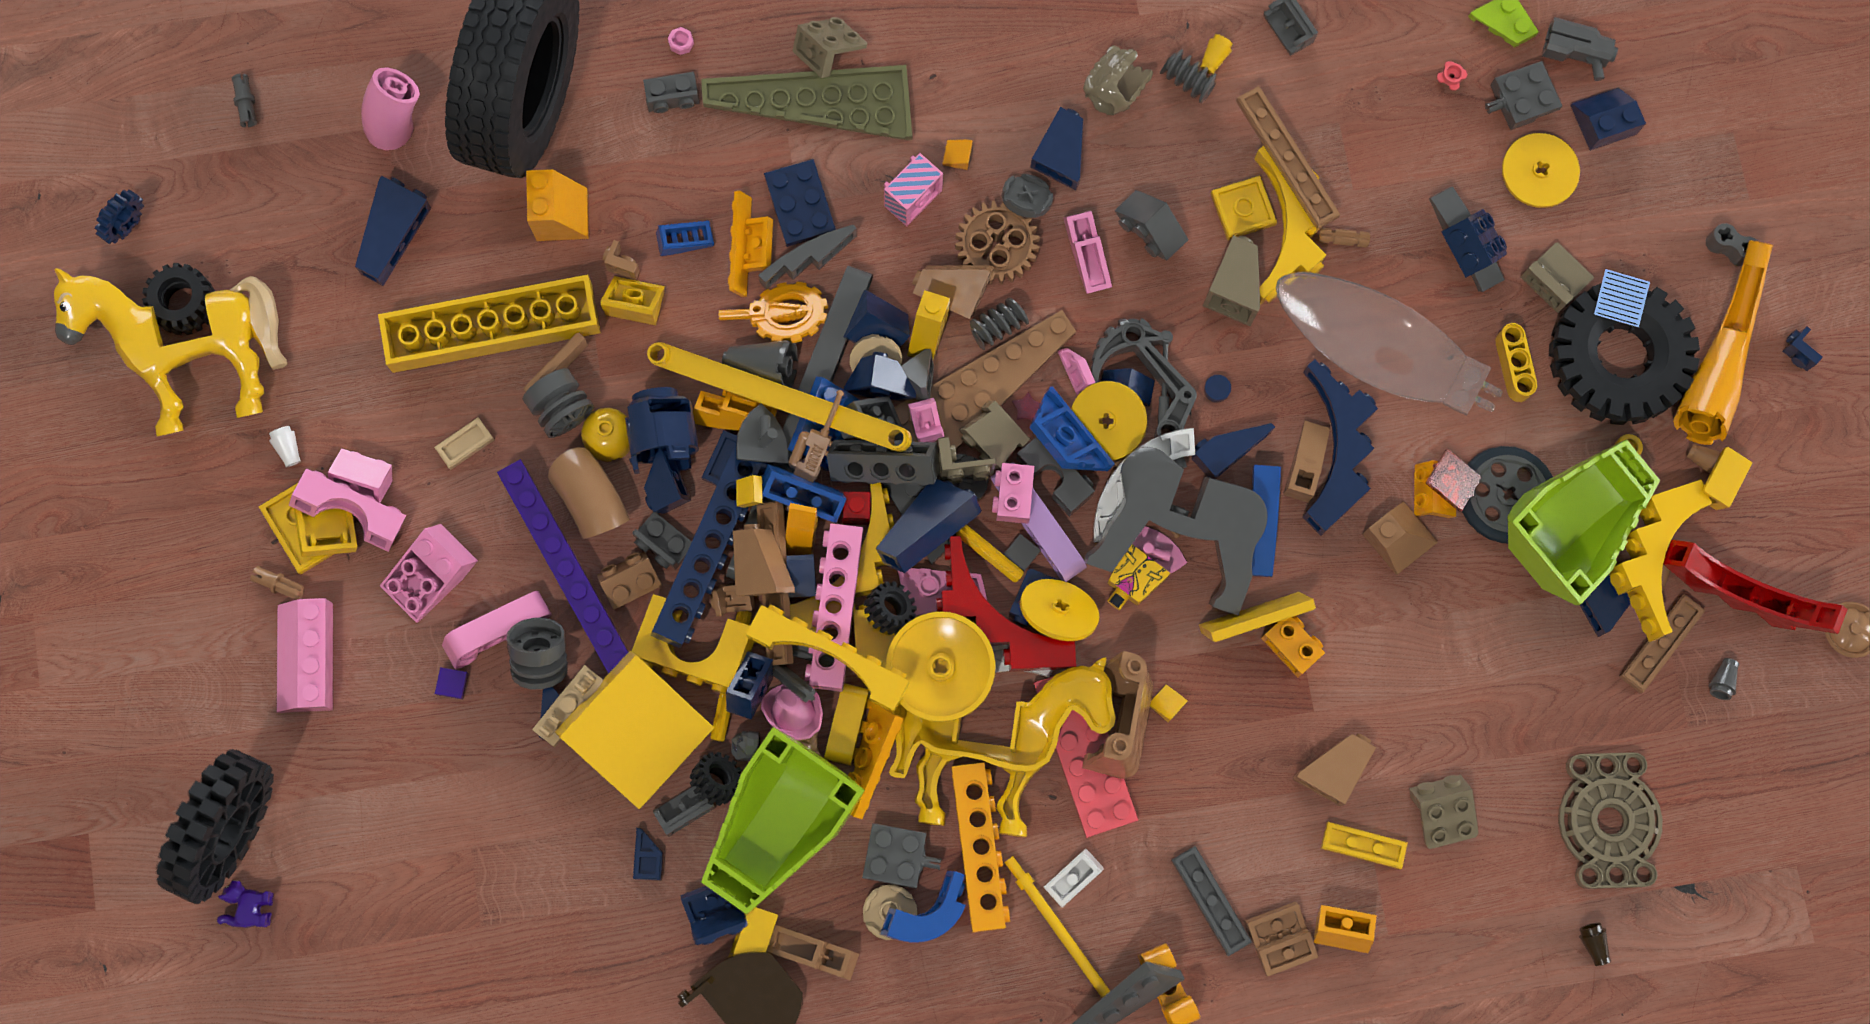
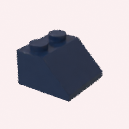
(1608, 118)

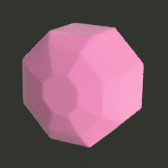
(680, 40)

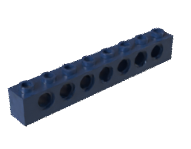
(666, 627)

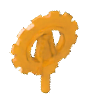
(771, 310)

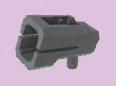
(1579, 43)

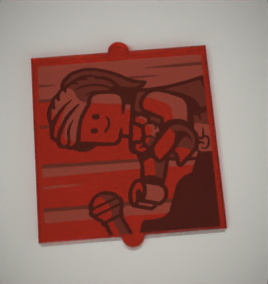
(1453, 480)

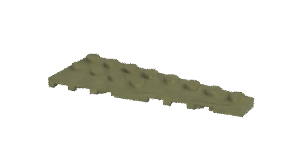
(850, 99)

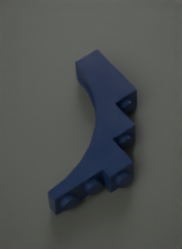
(1350, 447)

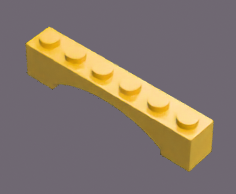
(773, 629)

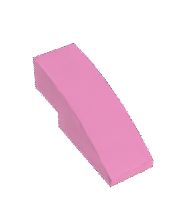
(1088, 251)

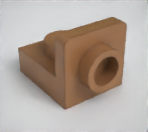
(623, 265)

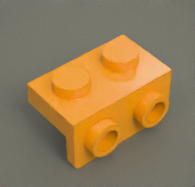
(1425, 498)

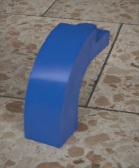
(932, 923)

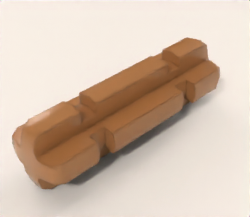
(1344, 237)

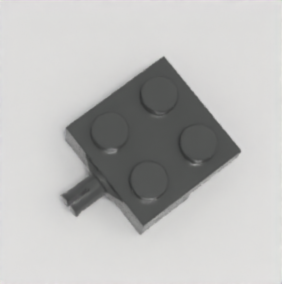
(1524, 95)
(896, 856)

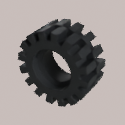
(879, 612)
(707, 786)

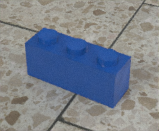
(789, 488)

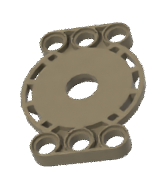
(1637, 813)

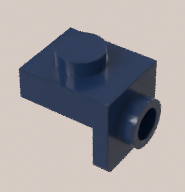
(1800, 352)

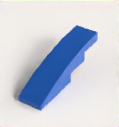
(1267, 485)

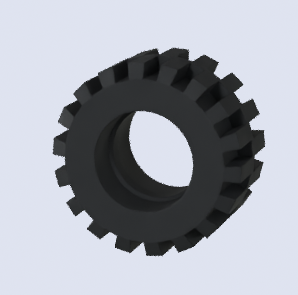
(165, 285)

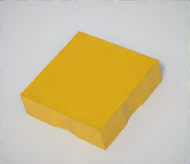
(634, 730)

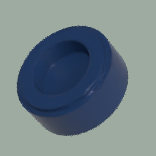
(1217, 388)

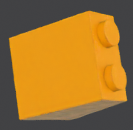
(556, 206)

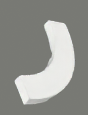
(1173, 444)

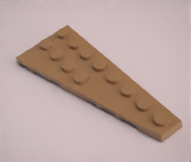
(992, 377)

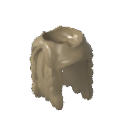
(1115, 81)

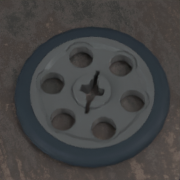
(1511, 460)

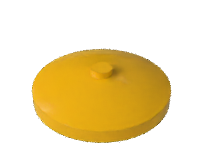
(946, 665)

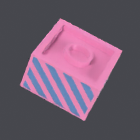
(913, 189)

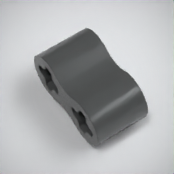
(1731, 244)

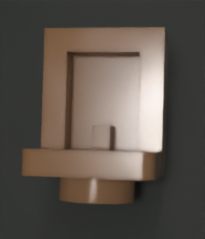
(725, 600)

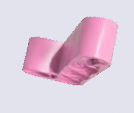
(491, 629)

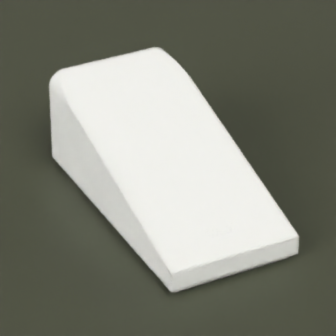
(1074, 877)

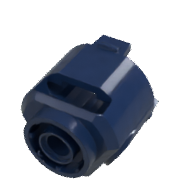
(661, 422)

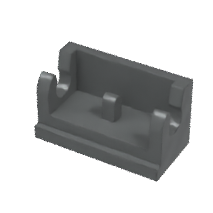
(1290, 25)
(682, 811)

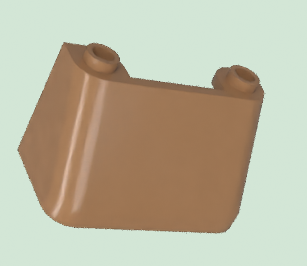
(1123, 750)

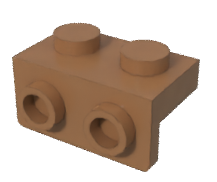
(628, 579)

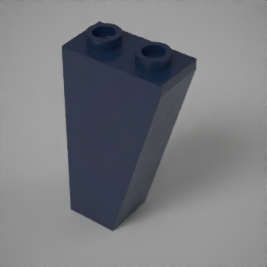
(390, 228)
(927, 524)

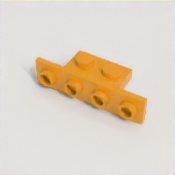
(750, 243)

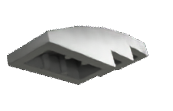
(1451, 210)
(816, 252)

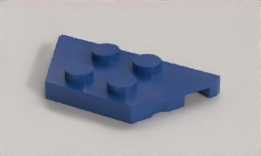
(1067, 436)

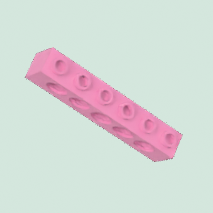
(850, 539)

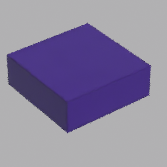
(451, 683)

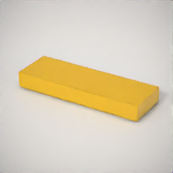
(1364, 845)

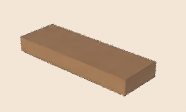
(562, 359)

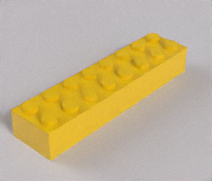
(488, 323)

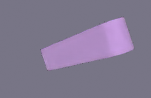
(1052, 539)

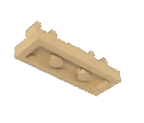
(578, 691)

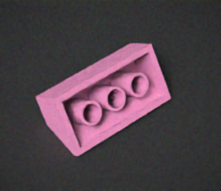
(305, 656)

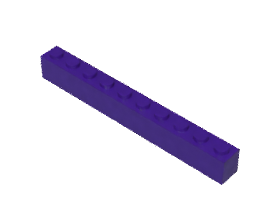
(563, 564)

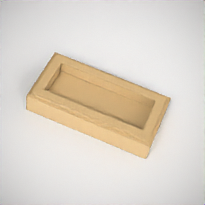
(464, 443)

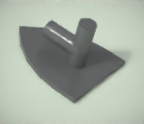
(761, 438)

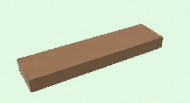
(1655, 654)

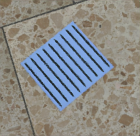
(1622, 298)

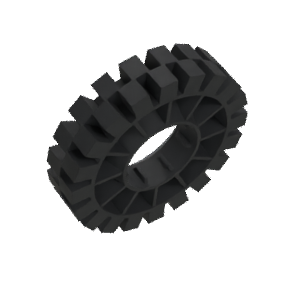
(1605, 394)
(214, 826)

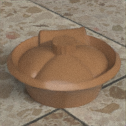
(1854, 633)

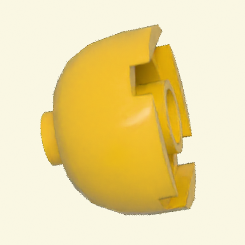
(606, 434)

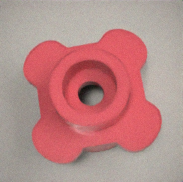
(1455, 69)

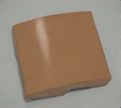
(1281, 939)

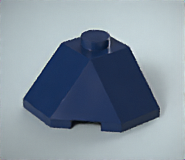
(880, 377)

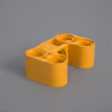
(1177, 1006)

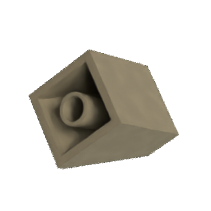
(1236, 284)

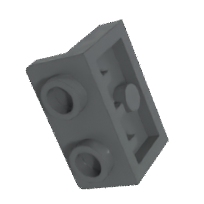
(671, 92)
(663, 541)

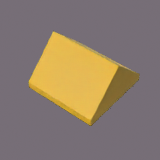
(633, 300)

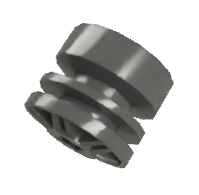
(558, 402)
(537, 653)

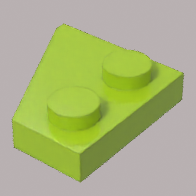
(1506, 20)

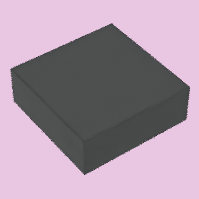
(1022, 552)

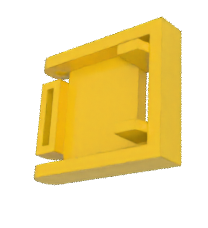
(325, 526)

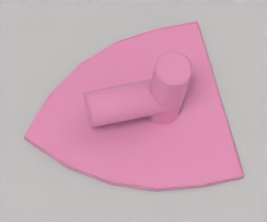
(1160, 549)

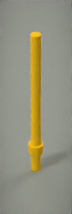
(1025, 882)

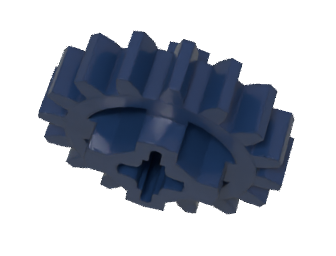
(119, 216)

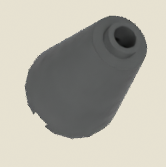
(766, 360)

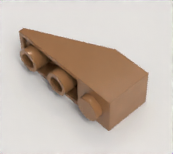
(1307, 462)

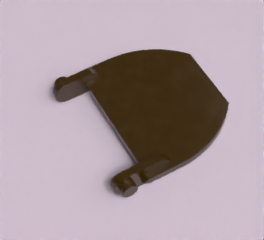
(748, 990)

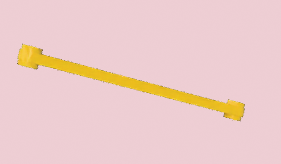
(778, 396)

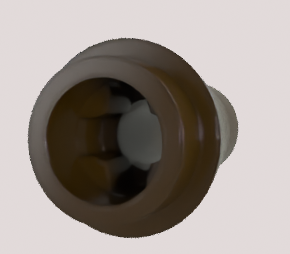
(1596, 943)

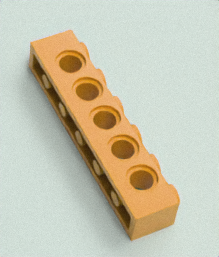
(963, 777)

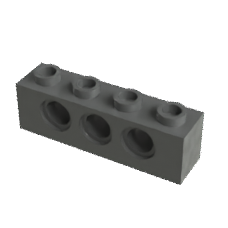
(846, 455)

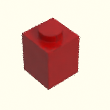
(857, 508)

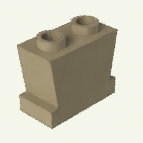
(993, 434)

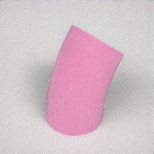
(389, 108)

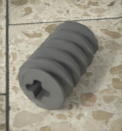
(1189, 75)
(997, 321)

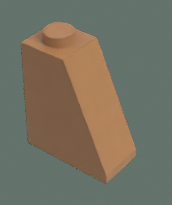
(958, 282)
(759, 563)
(1338, 769)

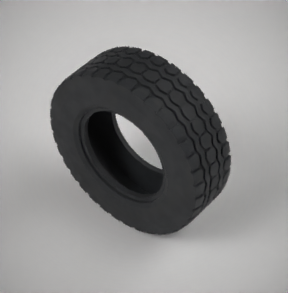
(509, 82)

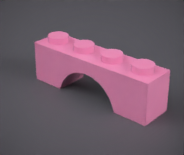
(318, 493)

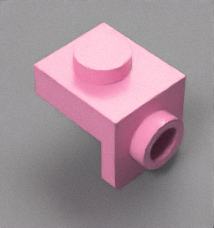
(926, 420)

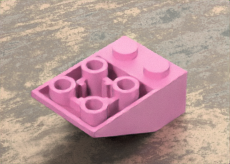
(428, 571)

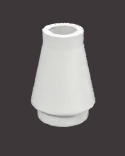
(285, 445)

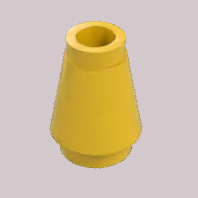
(1216, 52)

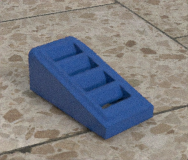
(684, 246)

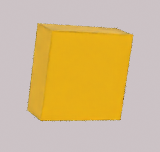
(749, 491)

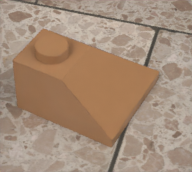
(1399, 538)

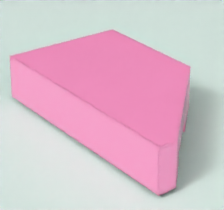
(1076, 369)

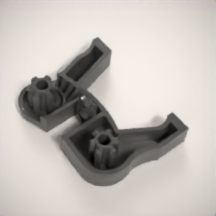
(1222, 513)

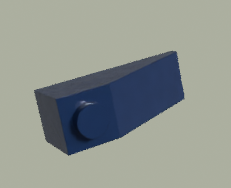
(1226, 449)

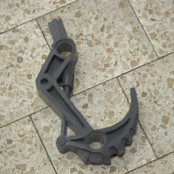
(1167, 376)

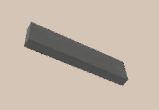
(1211, 901)

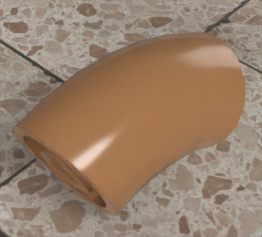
(587, 492)

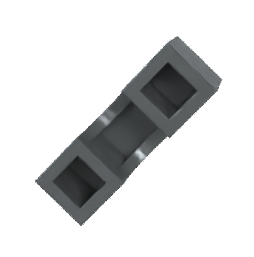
(1074, 488)

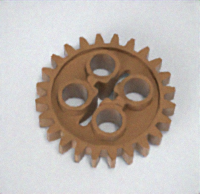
(979, 229)

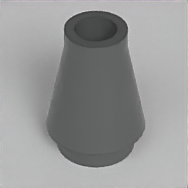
(1725, 680)

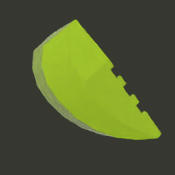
(1580, 521)
(778, 820)

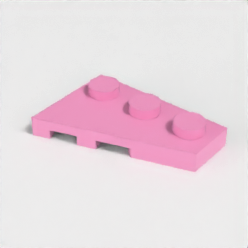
(927, 585)

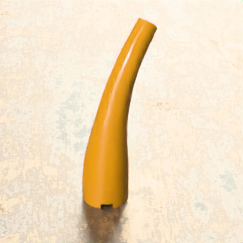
(1717, 385)

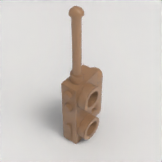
(818, 442)

